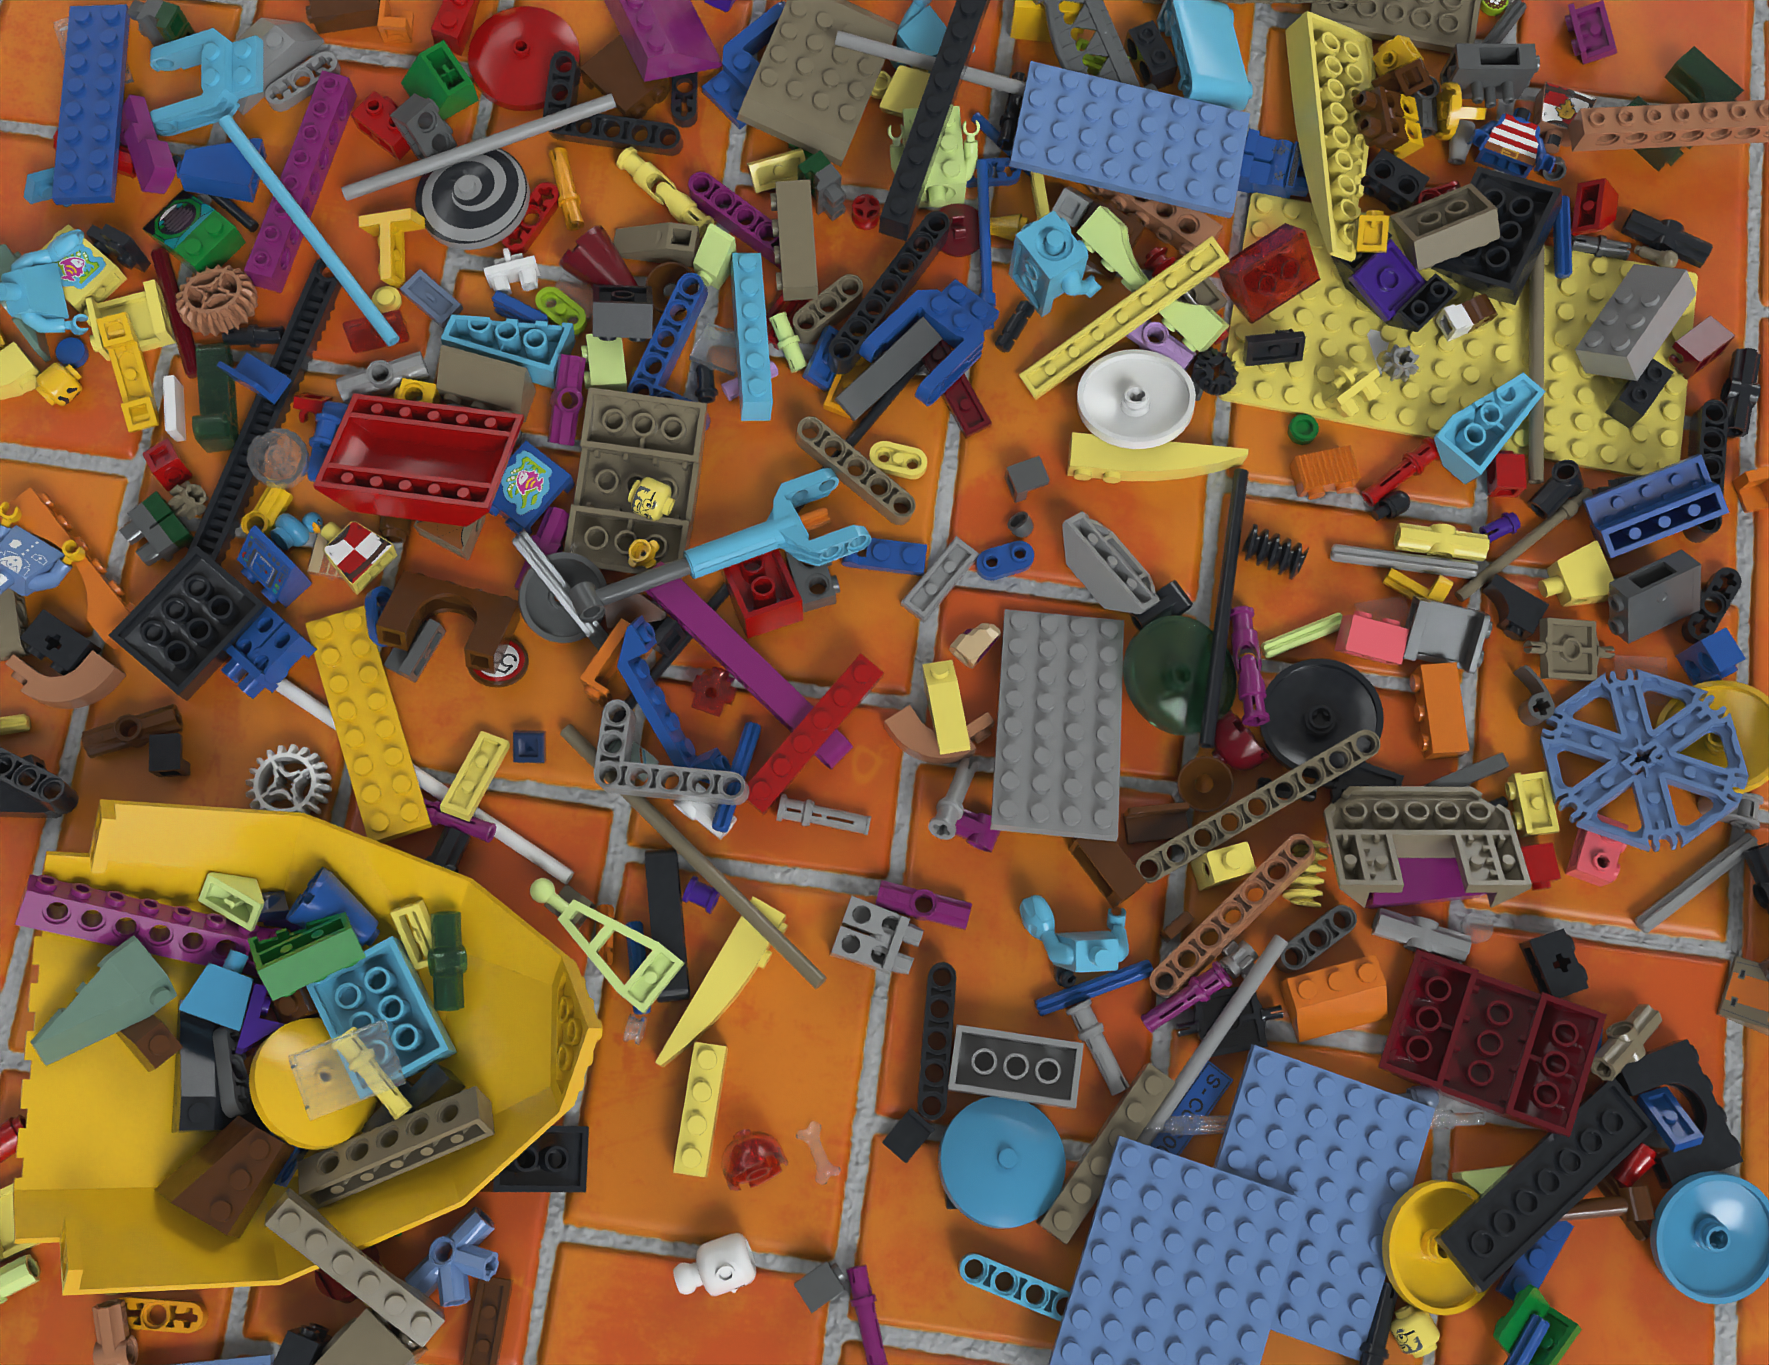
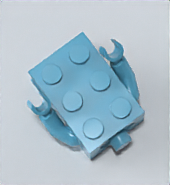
(1050, 262)

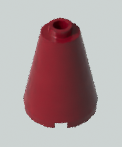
(597, 260)

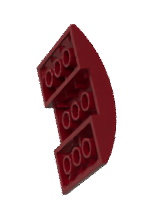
(1492, 1044)

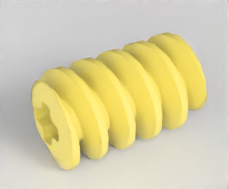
(1303, 888)

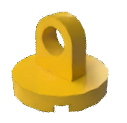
(1451, 111)

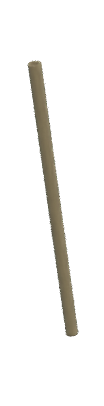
(704, 868)

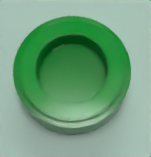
(1303, 429)

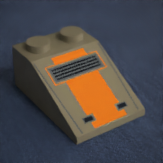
(1746, 996)

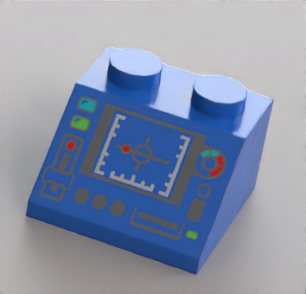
(272, 568)

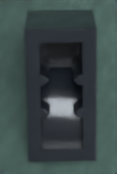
(1517, 608)

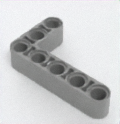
(657, 774)

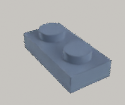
(431, 298)

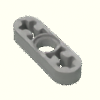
(300, 93)

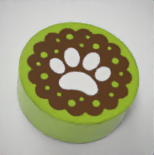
(1493, 7)

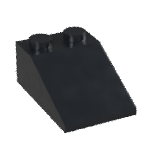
(548, 1165)

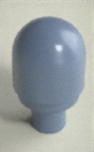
(1422, 1095)

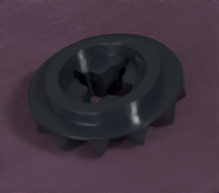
(1204, 373)

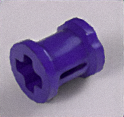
(701, 894)

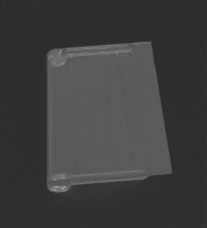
(346, 1069)

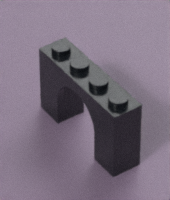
(1678, 1067)

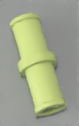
(788, 342)

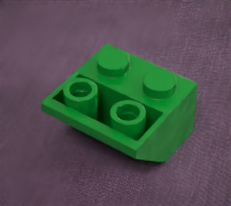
(442, 79)

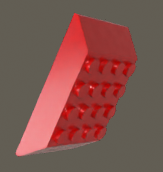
(418, 459)

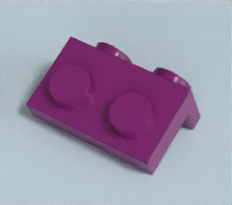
(1592, 32)

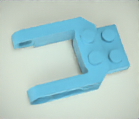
(227, 75)

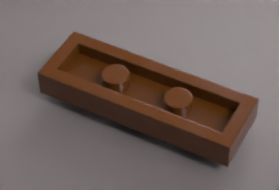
(488, 1321)

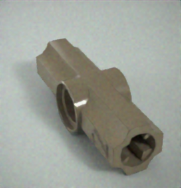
(1625, 1042)

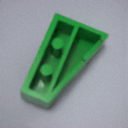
(306, 954)

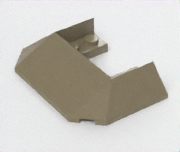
(1385, 823)

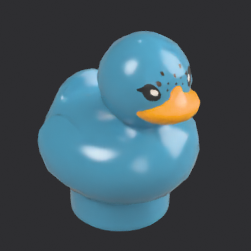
(295, 533)

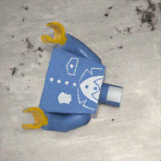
(29, 562)

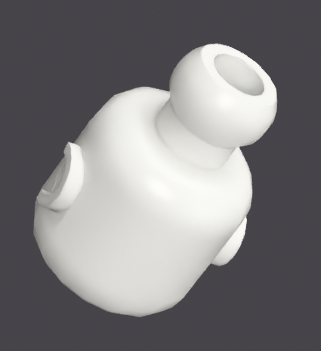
(719, 1266)

